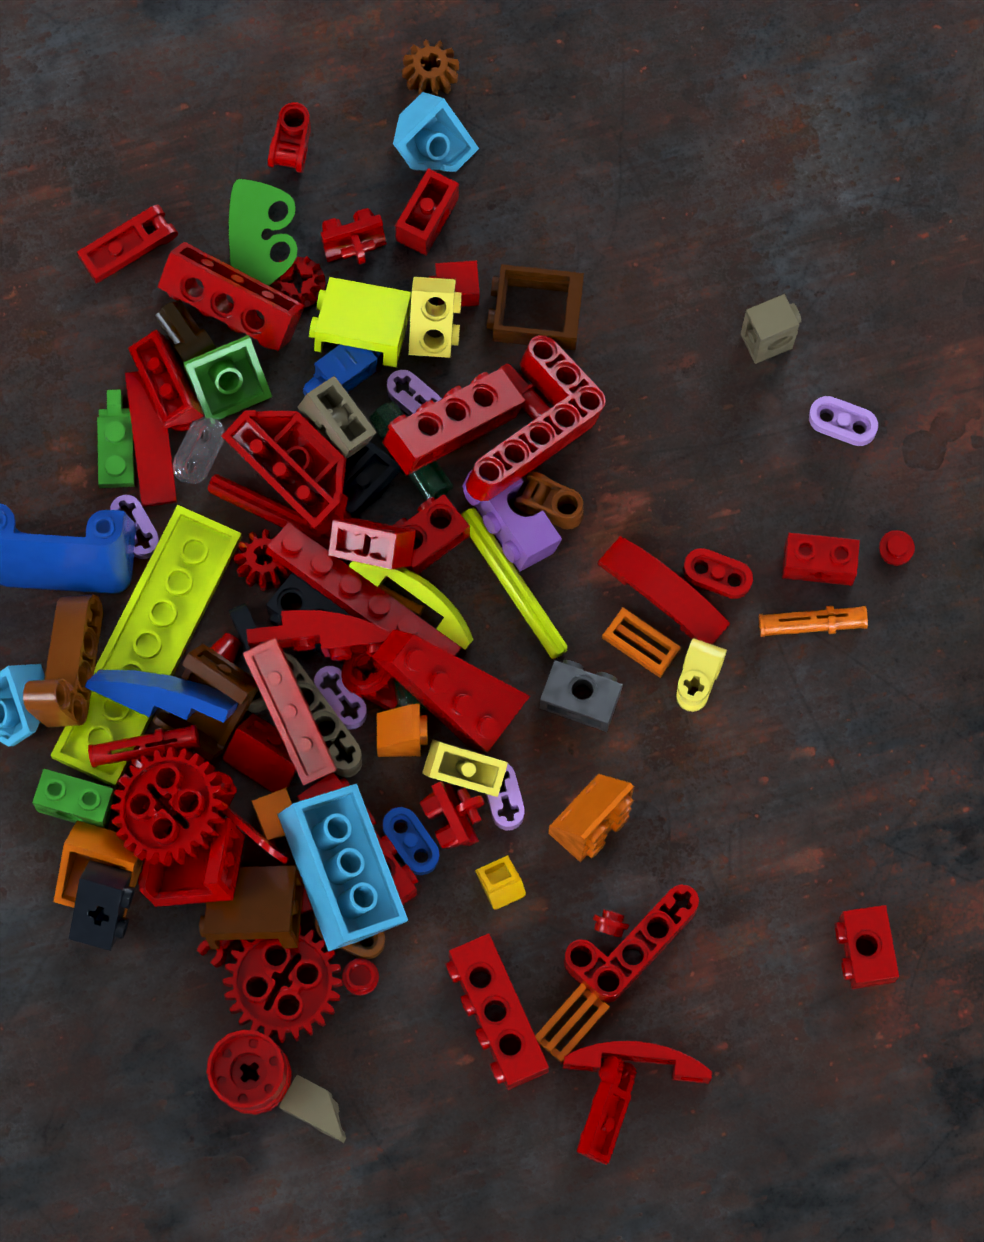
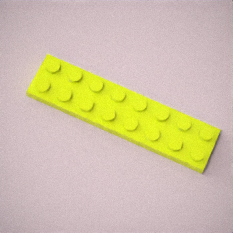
(153, 631)

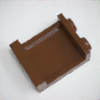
(215, 671)
(263, 907)

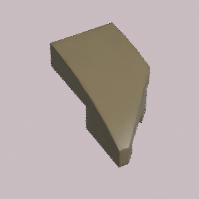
(314, 1107)

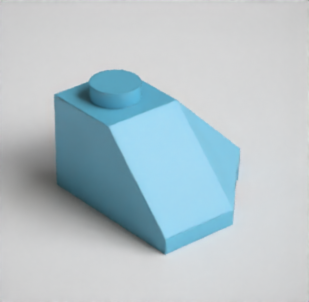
(432, 136)
(15, 720)

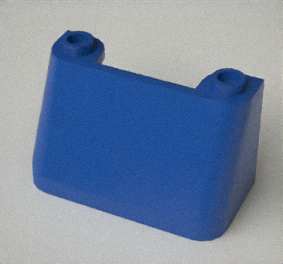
(69, 563)

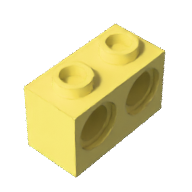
(428, 317)

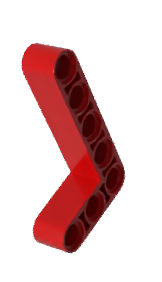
(566, 410)

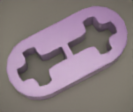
(416, 387)
(142, 522)
(335, 701)
(515, 802)

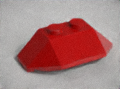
(292, 460)

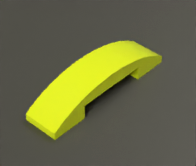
(453, 623)

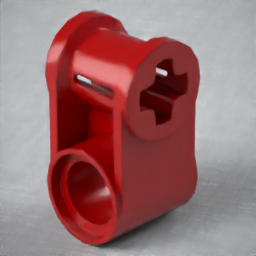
(289, 143)

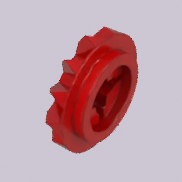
(310, 287)
(357, 682)

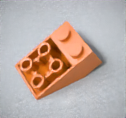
(591, 815)

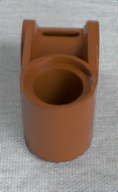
(548, 496)

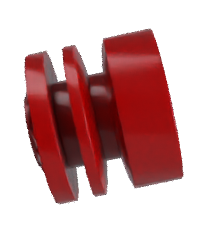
(228, 1066)

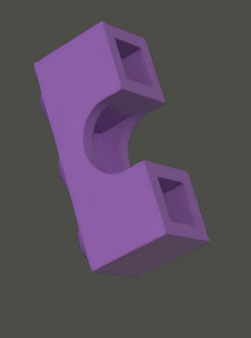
(522, 538)

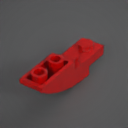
(337, 633)

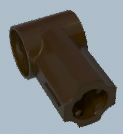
(183, 332)

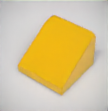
(501, 882)

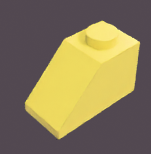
(464, 768)

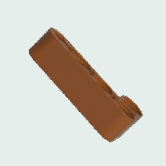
(71, 662)

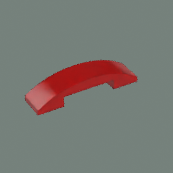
(150, 446)
(665, 590)
(684, 1067)

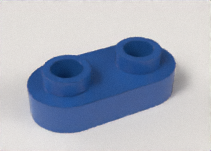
(412, 841)

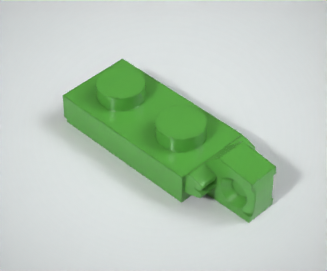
(115, 444)

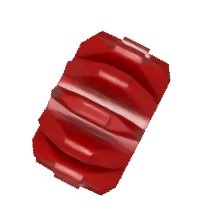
(250, 566)

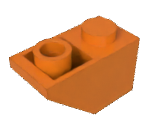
(401, 732)

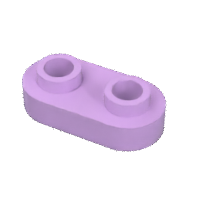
(843, 420)

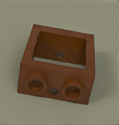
(537, 279)

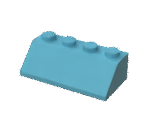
(342, 866)

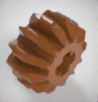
(421, 60)

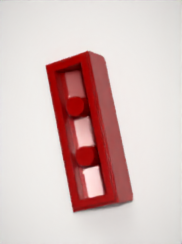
(165, 380)

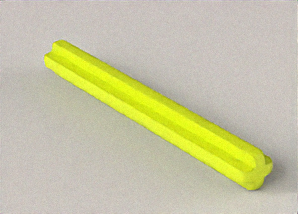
(515, 585)

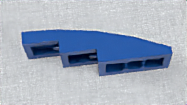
(150, 691)

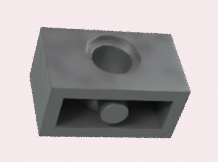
(595, 710)

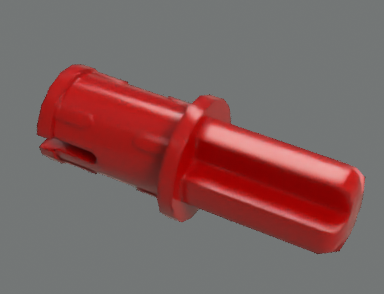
(534, 404)

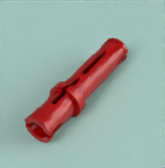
(101, 753)

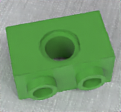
(74, 799)

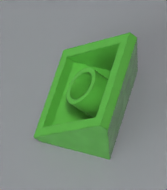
(227, 379)

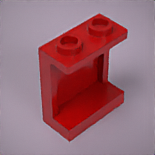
(198, 880)

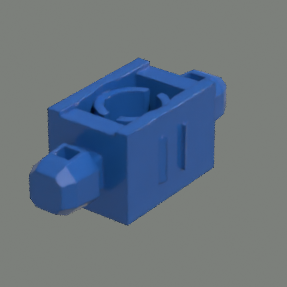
(348, 365)

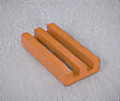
(633, 653)
(591, 1000)

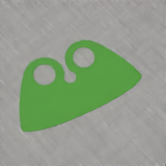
(248, 220)

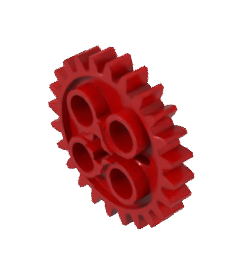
(146, 830)
(312, 997)

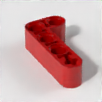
(637, 939)

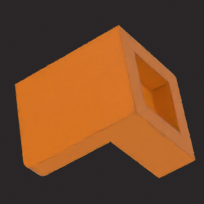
(266, 811)

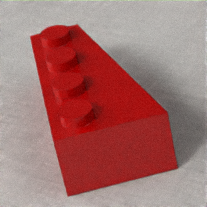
(454, 691)

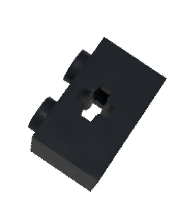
(101, 905)

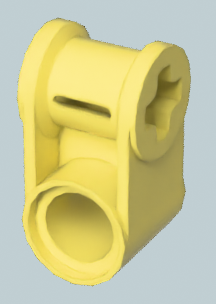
(700, 671)

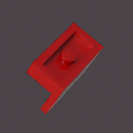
(260, 754)

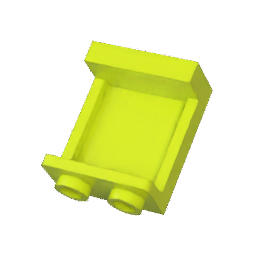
(362, 318)

